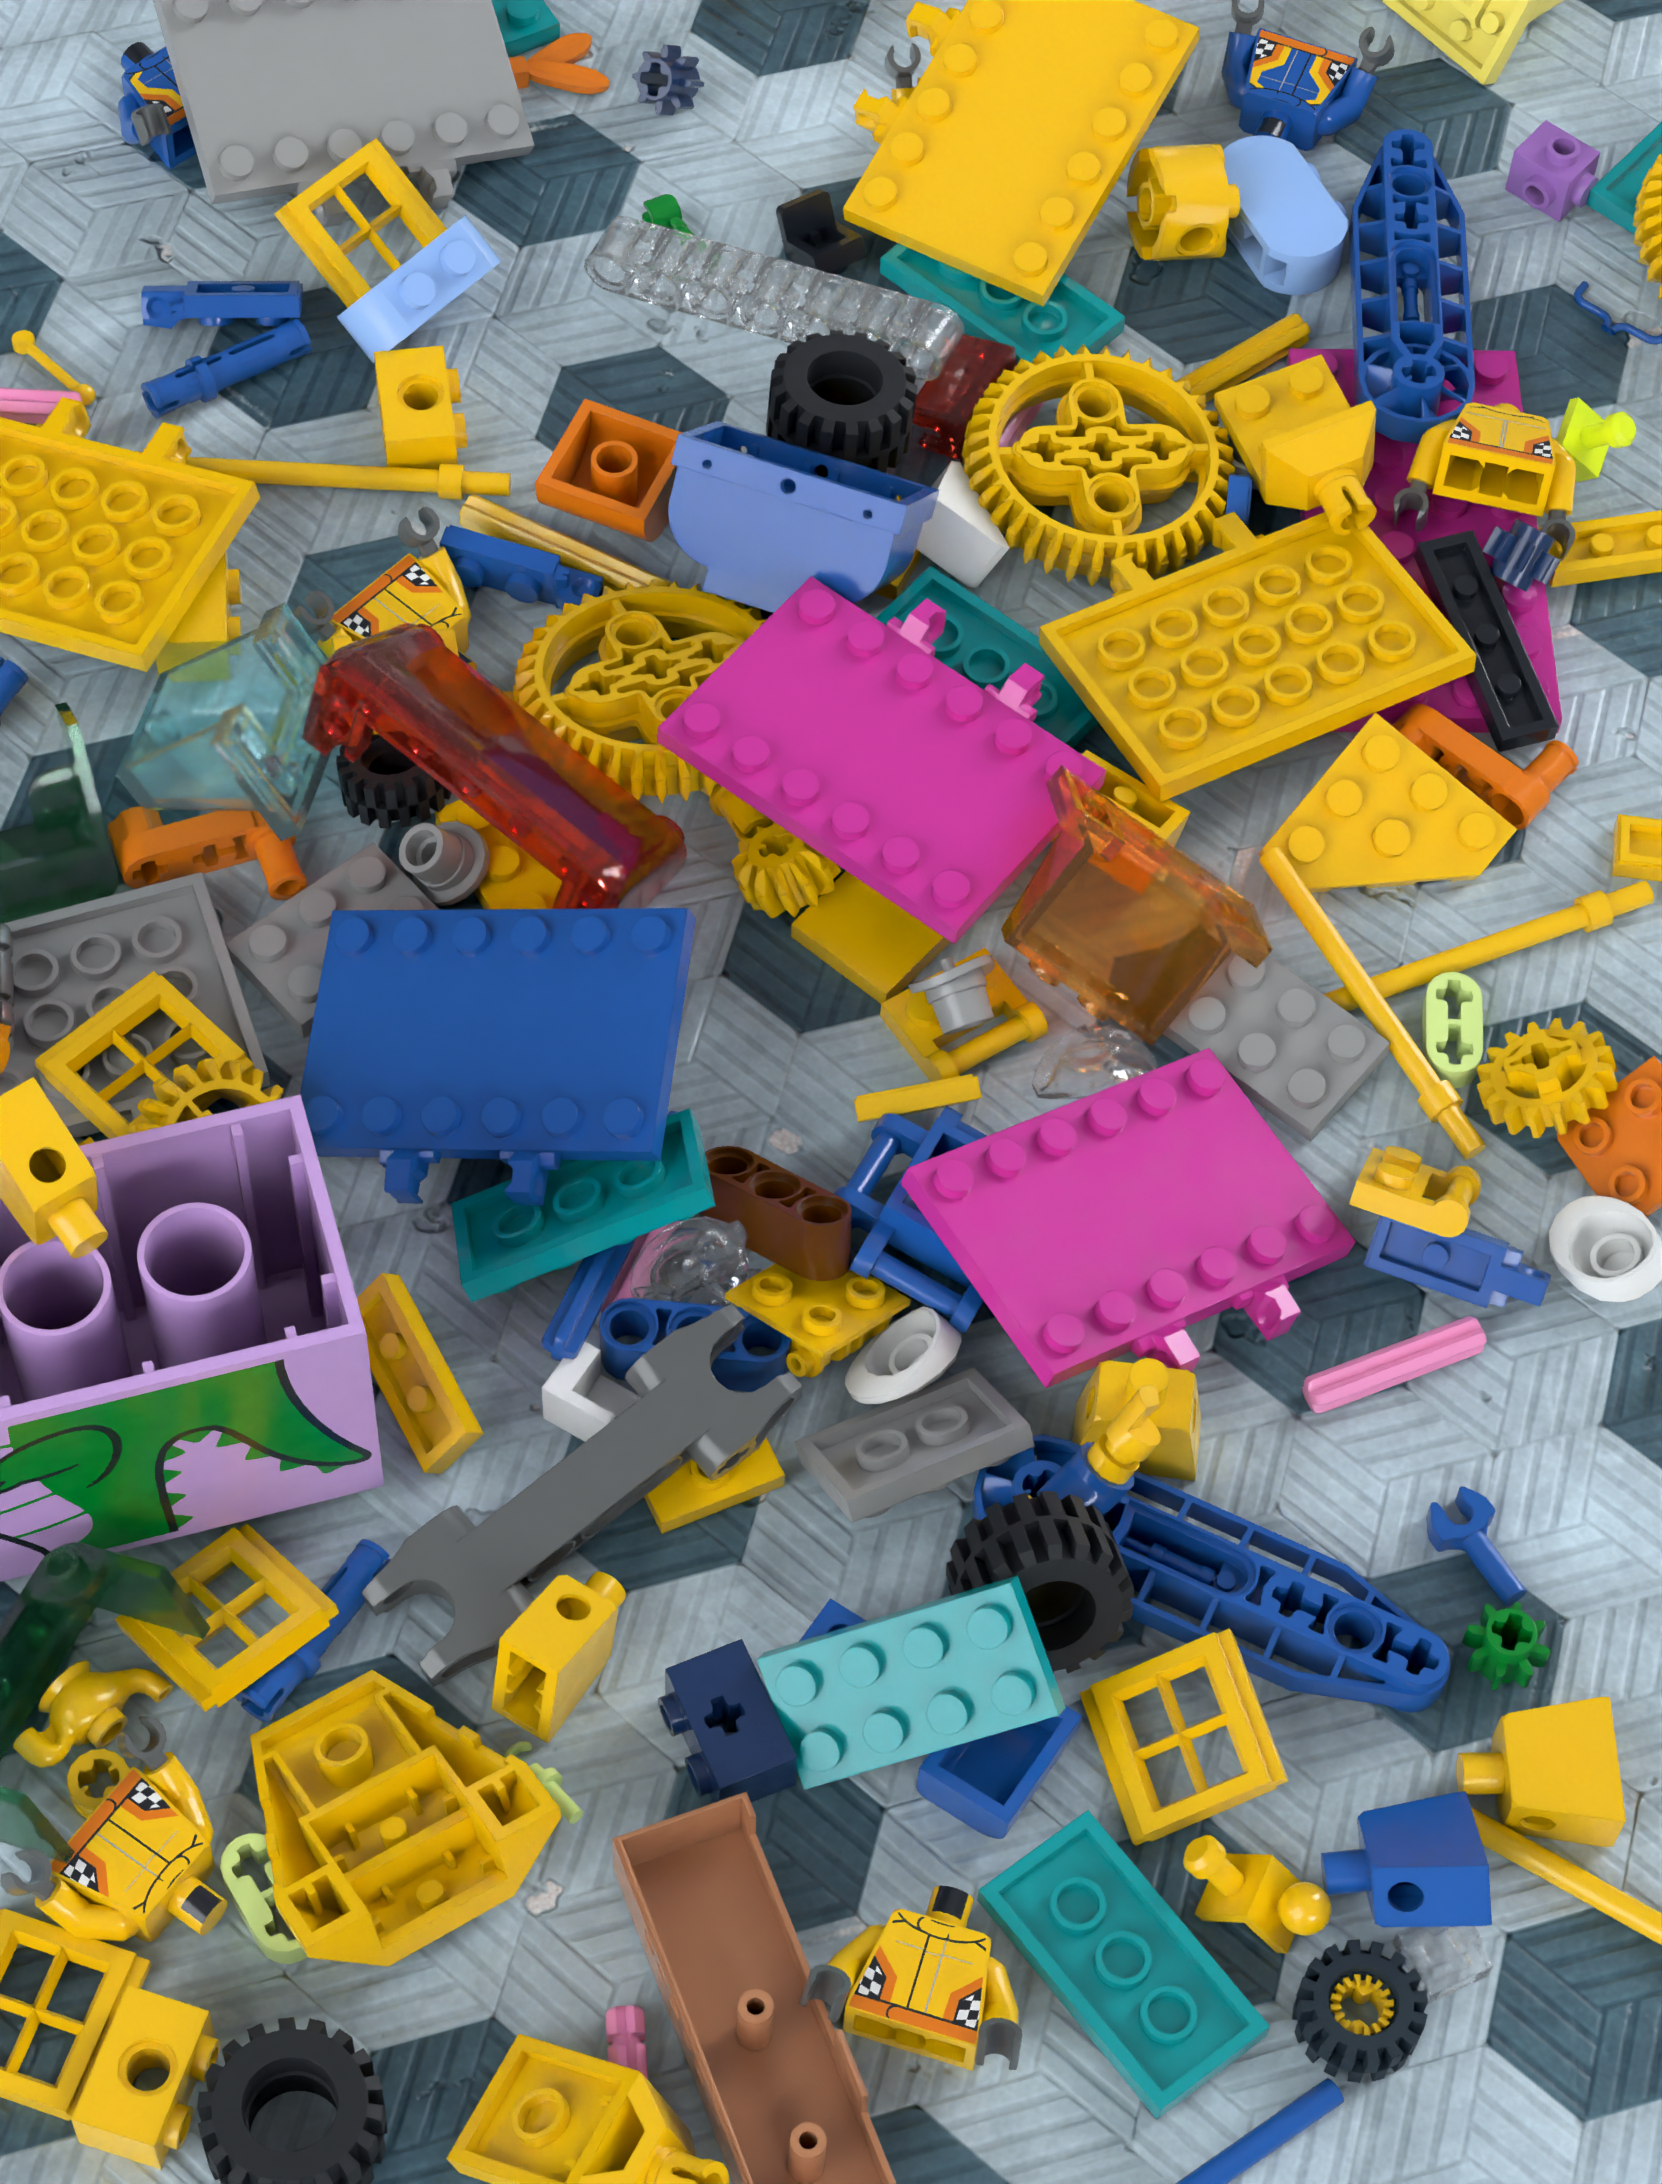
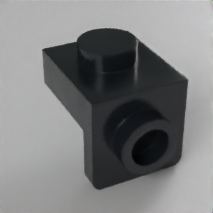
(813, 235)

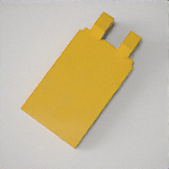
(867, 938)

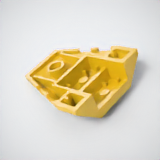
(390, 1822)

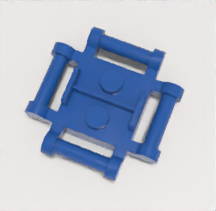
(902, 1222)

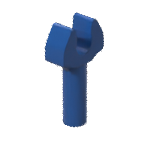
(1474, 1541)

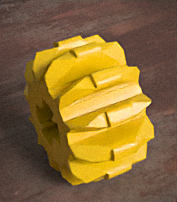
(781, 872)

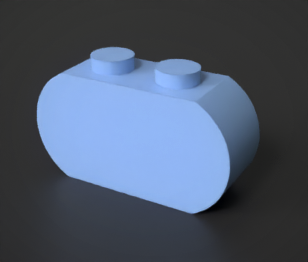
(1286, 218)
(419, 288)

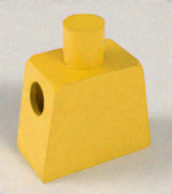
(46, 1173)
(1175, 1417)
(556, 1652)
(1552, 1773)

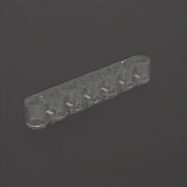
(767, 293)

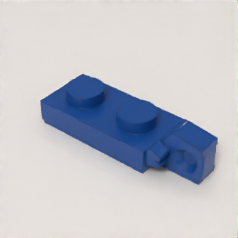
(221, 301)
(516, 569)
(1462, 1266)

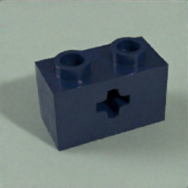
(729, 1691)

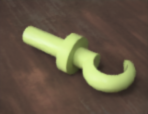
(551, 1780)

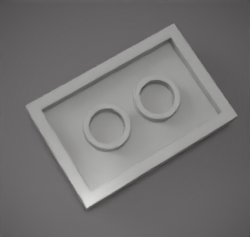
(288, 945)
(1280, 1041)
(914, 1445)

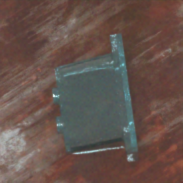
(232, 728)

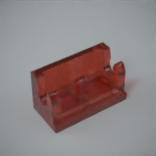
(949, 399)

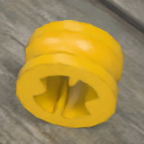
(85, 1771)

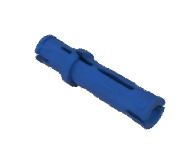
(206, 376)
(345, 1590)

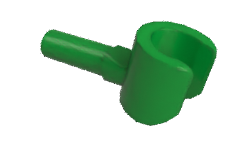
(665, 212)

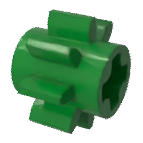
(1514, 1628)

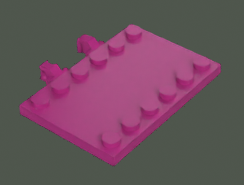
(881, 753)
(1130, 1220)

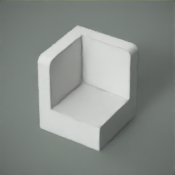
(582, 1398)

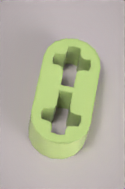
(1465, 1030)
(253, 1904)

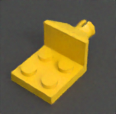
(1304, 441)
(576, 2122)

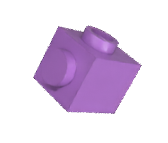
(1553, 171)

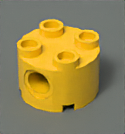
(1181, 202)

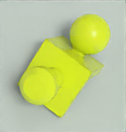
(1588, 436)

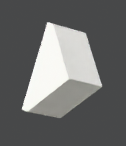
(961, 531)

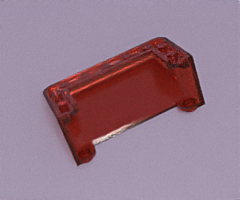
(497, 762)

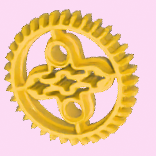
(1098, 463)
(637, 680)

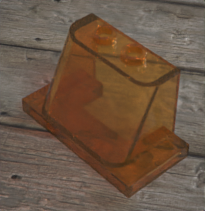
(1126, 915)

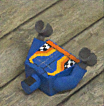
(1296, 86)
(152, 105)

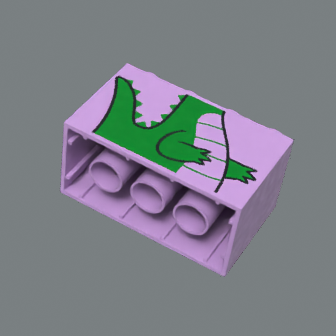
(192, 1357)

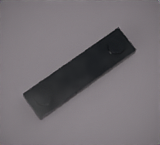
(1503, 673)

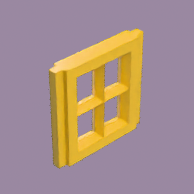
(322, 249)
(108, 1028)
(273, 1577)
(1239, 1712)
(119, 1970)

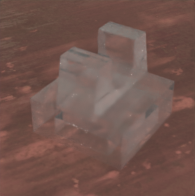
(1443, 1957)

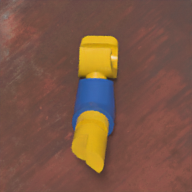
(1105, 1468)

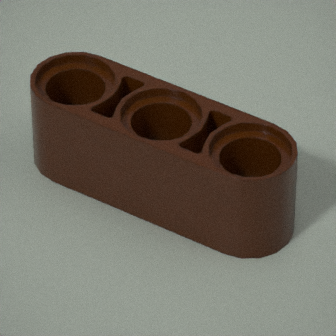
(782, 1213)

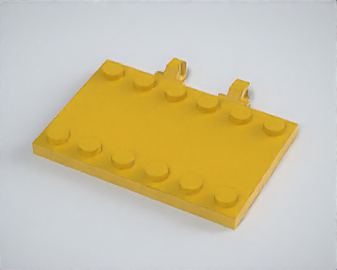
(1015, 132)
(107, 538)
(1252, 649)

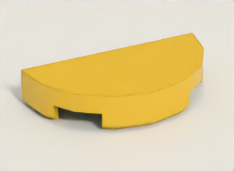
(917, 1098)

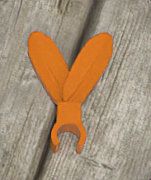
(556, 67)

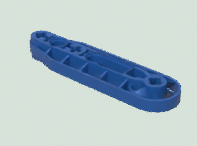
(1411, 358)
(1248, 1590)

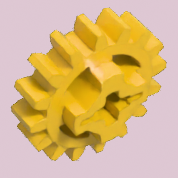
(1547, 1078)

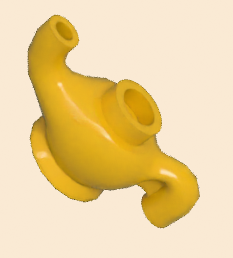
(86, 1709)

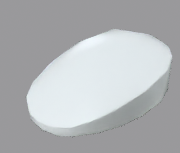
(1606, 1248)
(903, 1358)

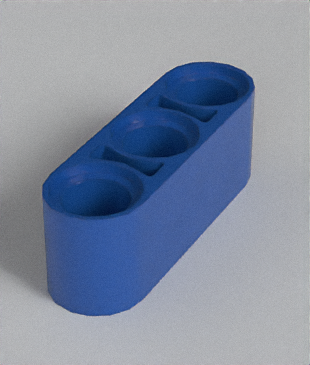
(656, 1319)

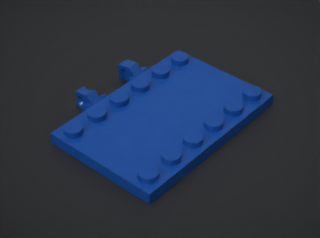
(496, 1038)

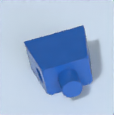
(1416, 1865)

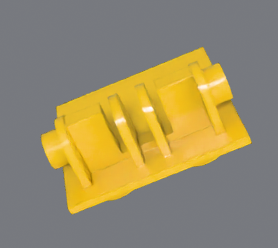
(819, 1316)

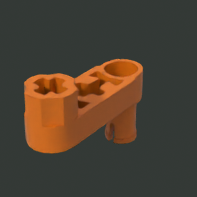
(1502, 785)
(205, 843)

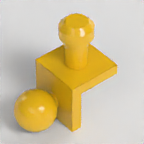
(1257, 1893)

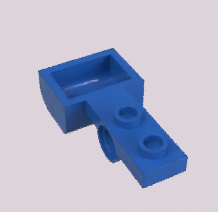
(987, 1778)

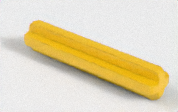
(1248, 357)

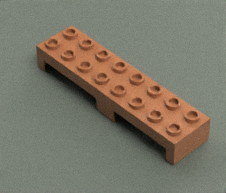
(732, 1983)

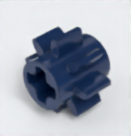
(668, 80)
(1521, 555)

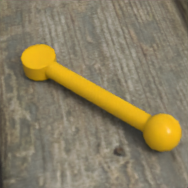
(24, 343)

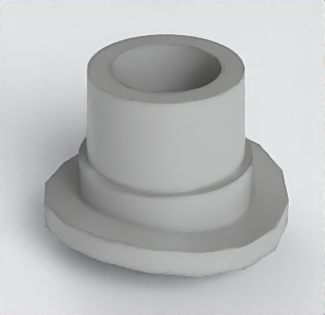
(445, 860)
(959, 994)

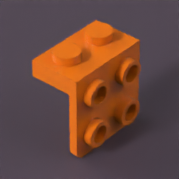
(1623, 1143)

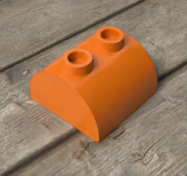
(612, 471)

